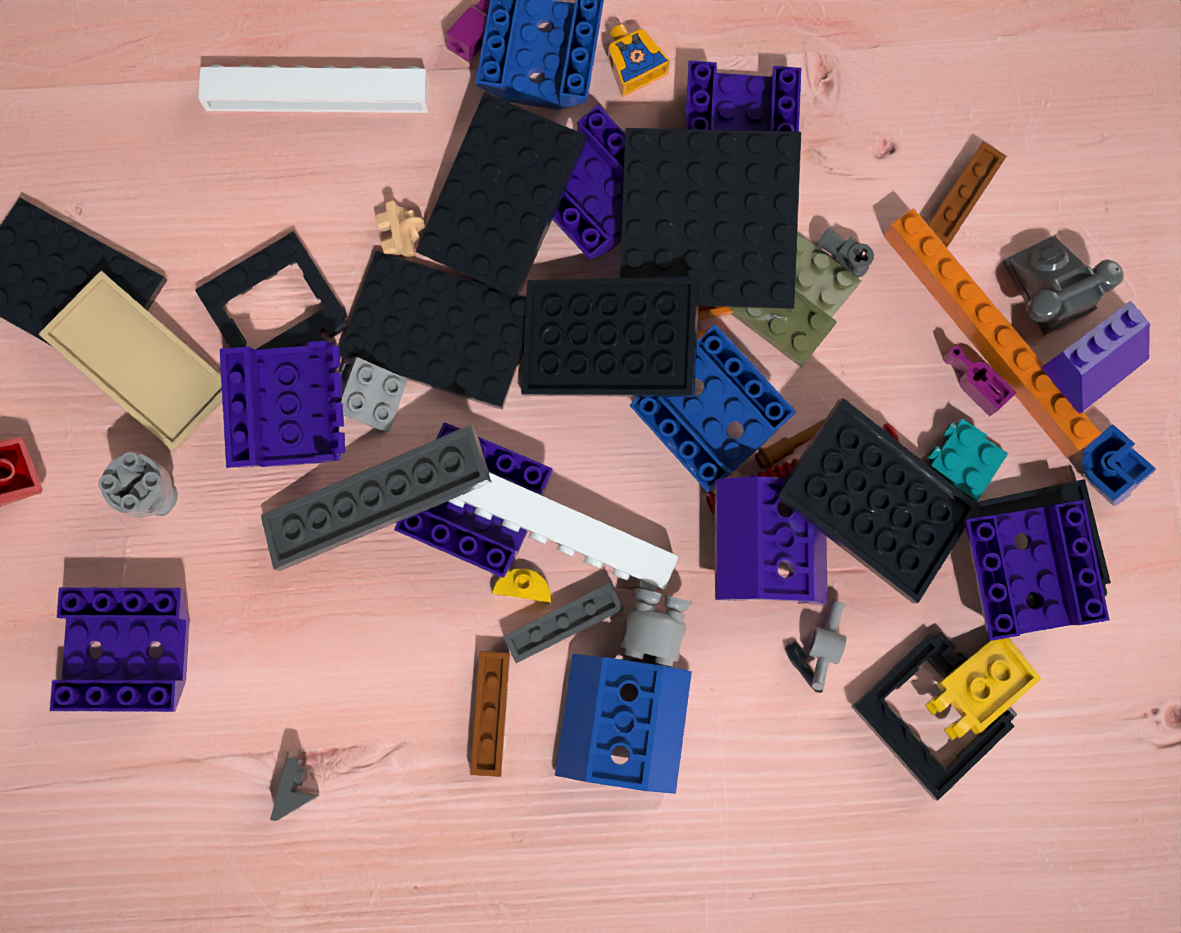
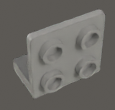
(370, 393)

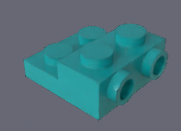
(966, 459)

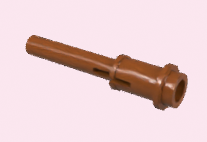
(784, 447)

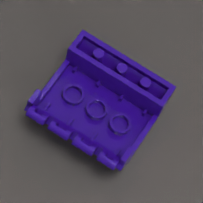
(282, 405)

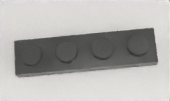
(563, 623)

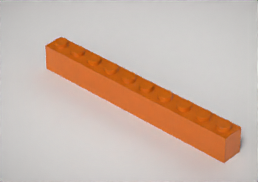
(989, 332)

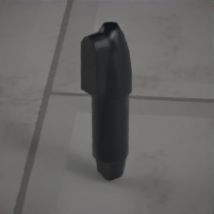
(798, 659)

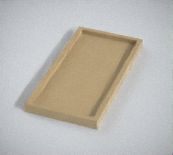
(136, 361)

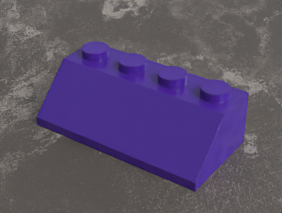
(1101, 357)

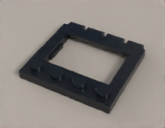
(262, 267)
(1047, 497)
(900, 738)

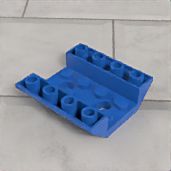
(517, 49)
(699, 424)
(600, 720)

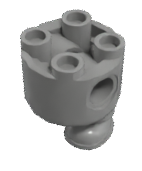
(138, 486)
(654, 631)

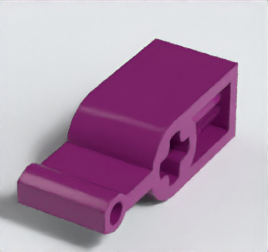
(467, 33)
(989, 391)

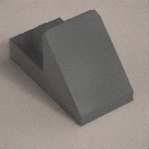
(288, 797)

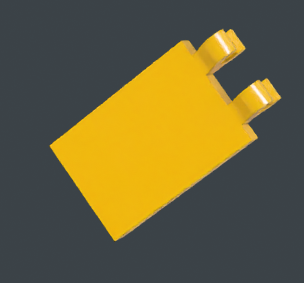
(984, 686)

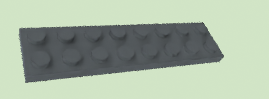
(375, 498)

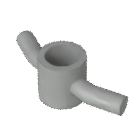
(827, 645)

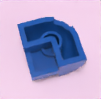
(1114, 465)

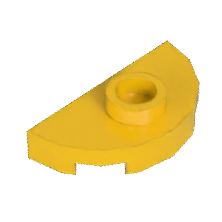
(523, 585)

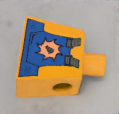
(635, 59)

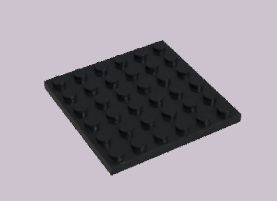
(714, 211)

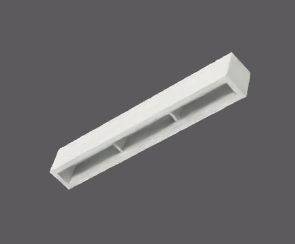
(314, 89)
(572, 532)

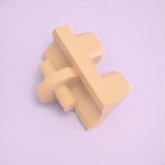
(403, 228)

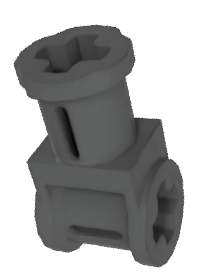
(847, 252)

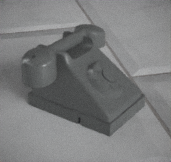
(1059, 284)

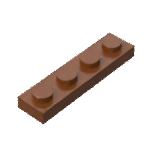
(966, 192)
(490, 714)

